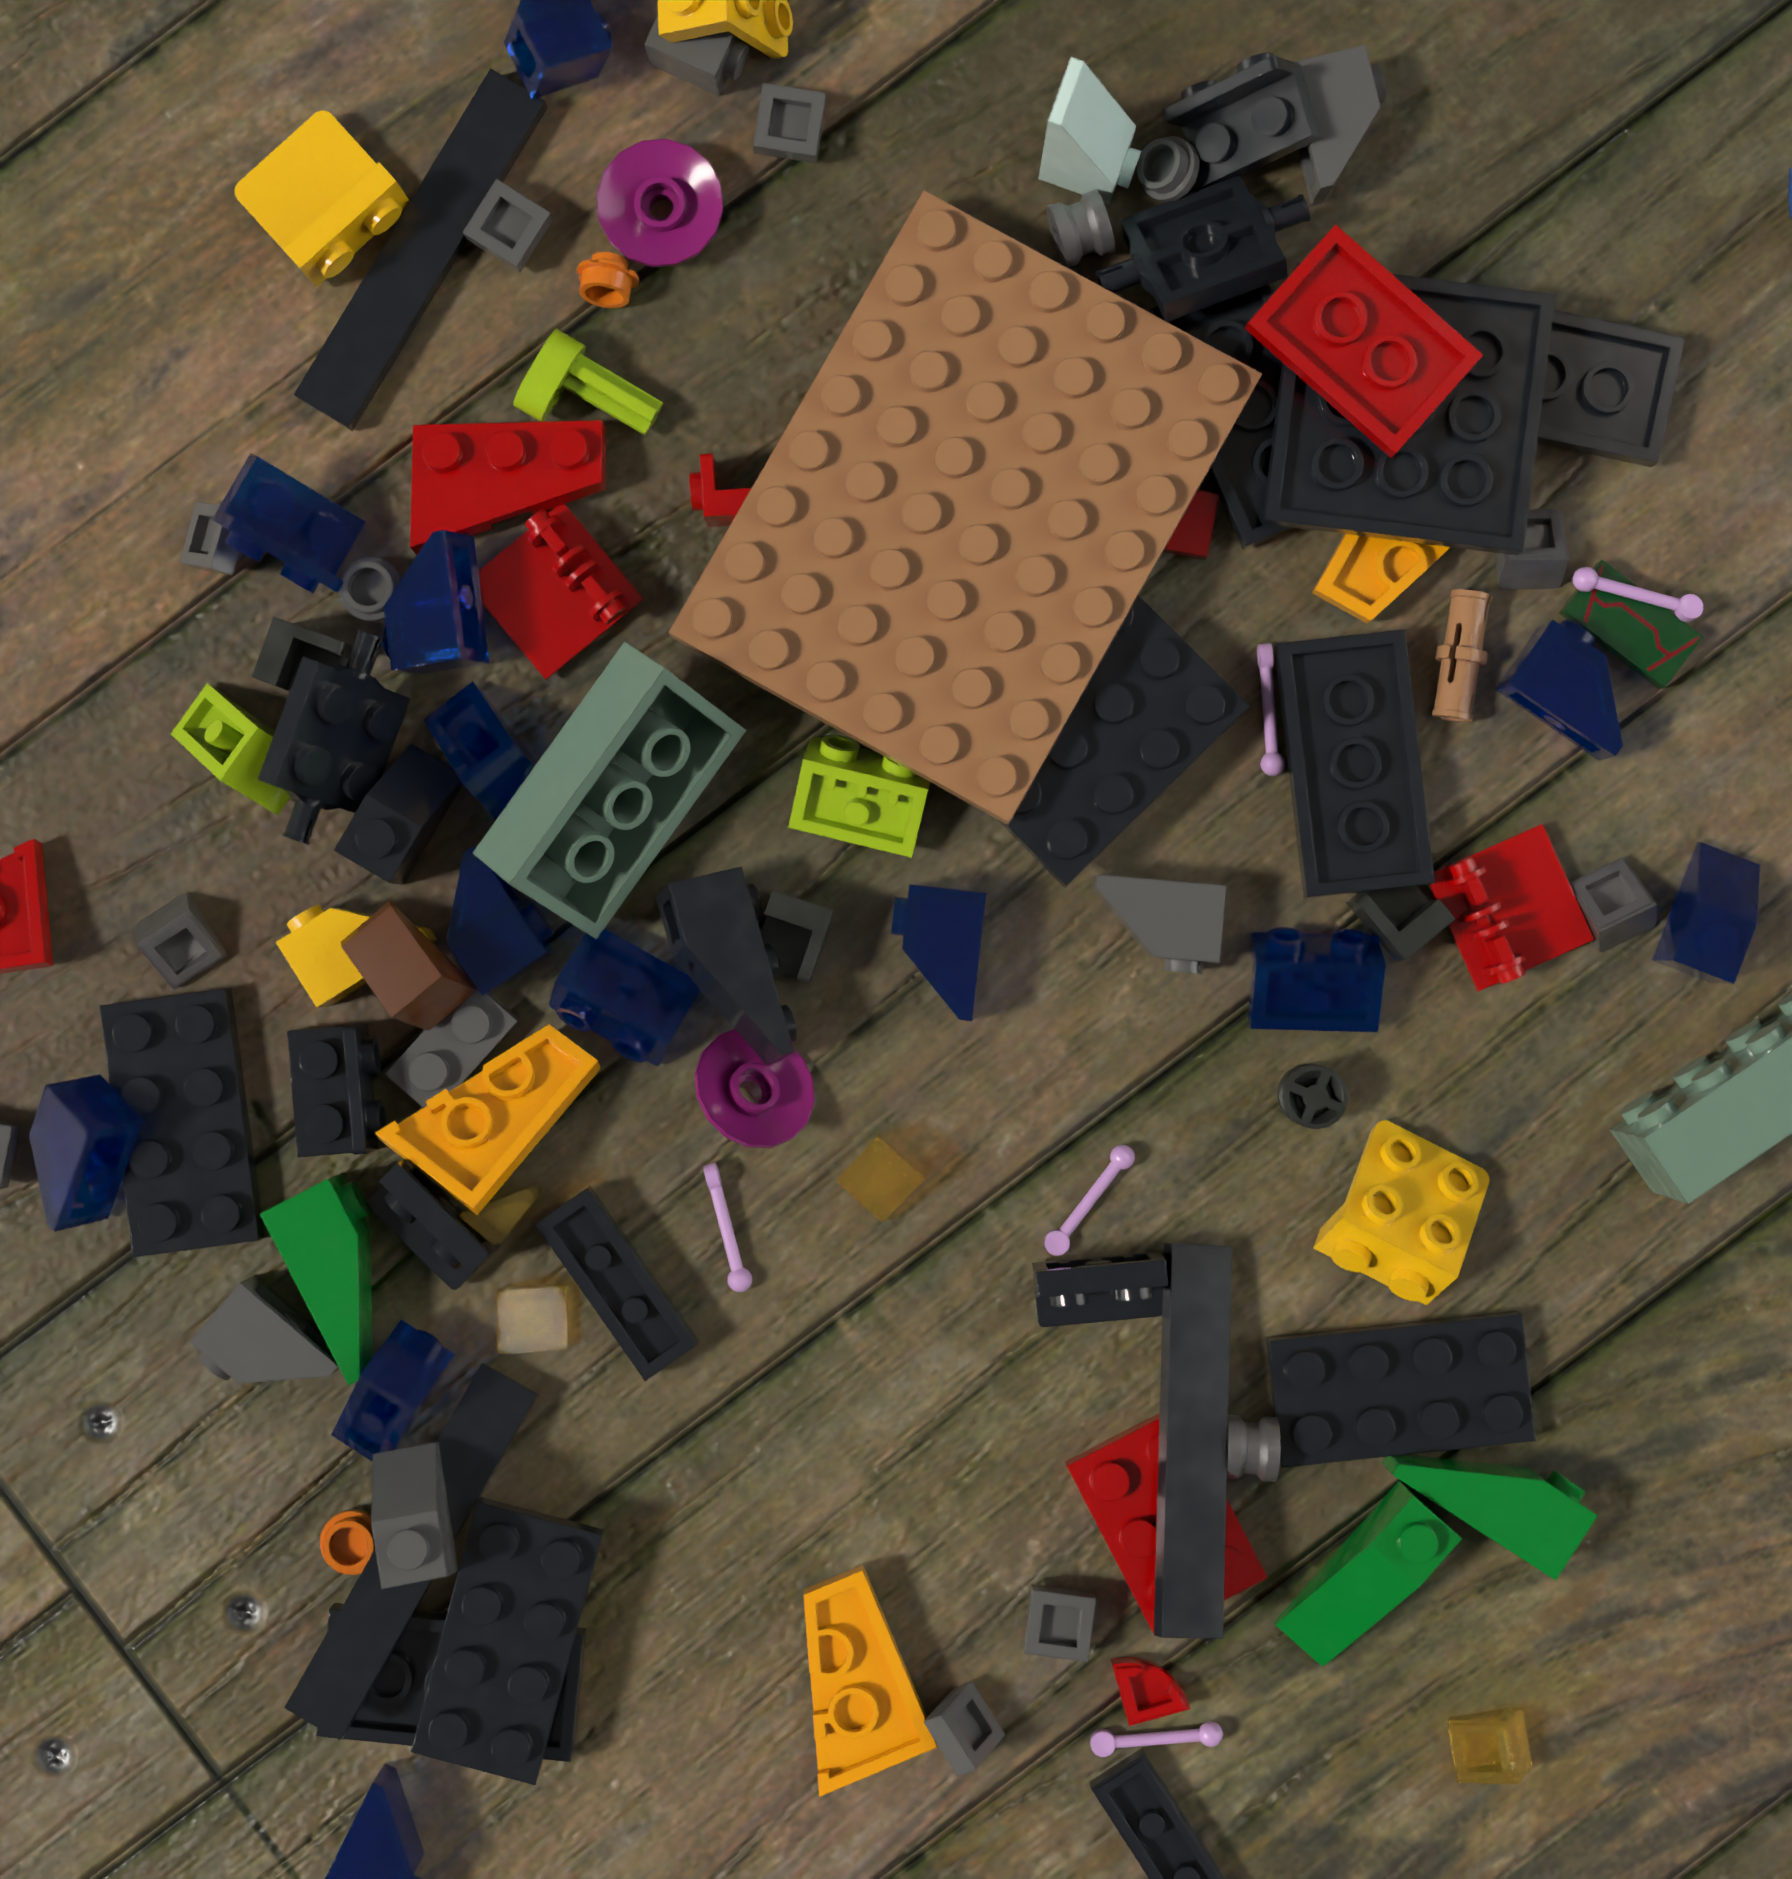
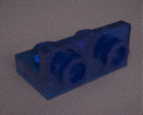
(288, 521)
(1316, 981)
(623, 996)

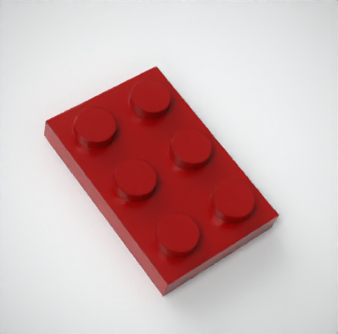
(1363, 341)
(1121, 1493)

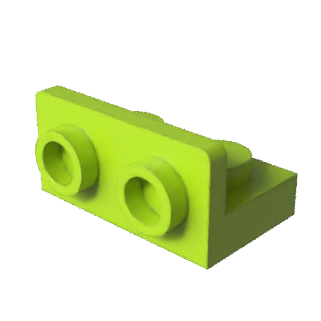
(858, 796)

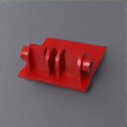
(555, 590)
(1511, 908)

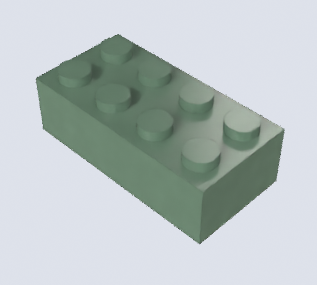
(609, 791)
(1715, 1113)

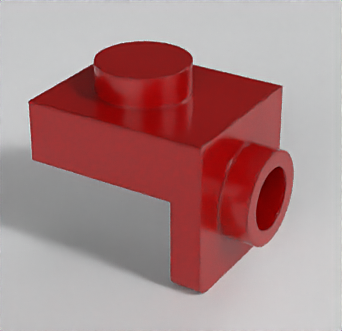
(717, 505)

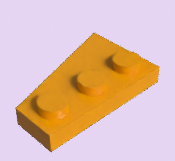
(1372, 572)
(491, 1122)
(859, 1685)

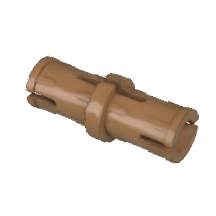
(1461, 655)

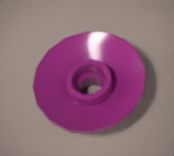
(654, 173)
(780, 1093)

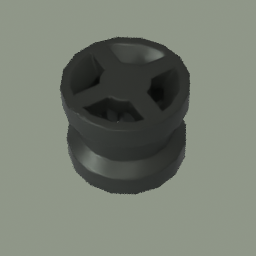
(1323, 1100)

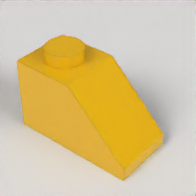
(317, 953)

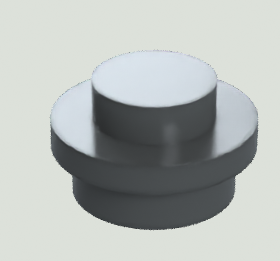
(1168, 168)
(368, 587)

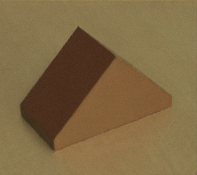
(406, 969)

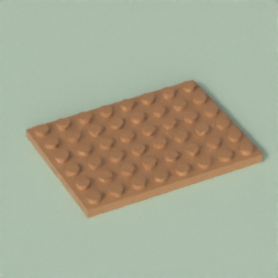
(965, 506)

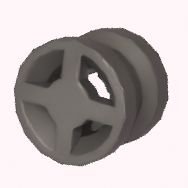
(1080, 228)
(1253, 1448)

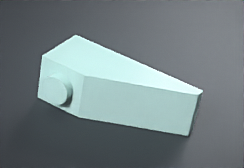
(1088, 137)

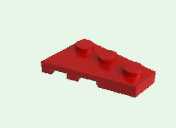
(494, 471)

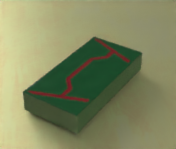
(1635, 632)

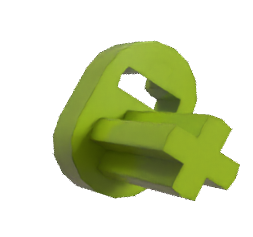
(563, 367)

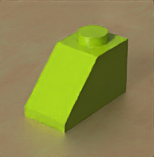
(230, 745)

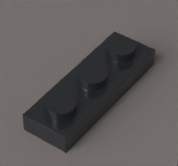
(617, 1283)

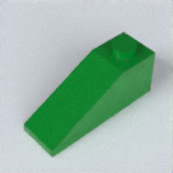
(329, 1258)
(1509, 1504)
(1368, 1575)

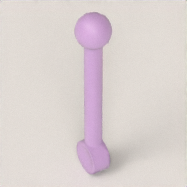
(1685, 608)
(1272, 762)
(1057, 1240)
(739, 1277)
(1104, 1742)

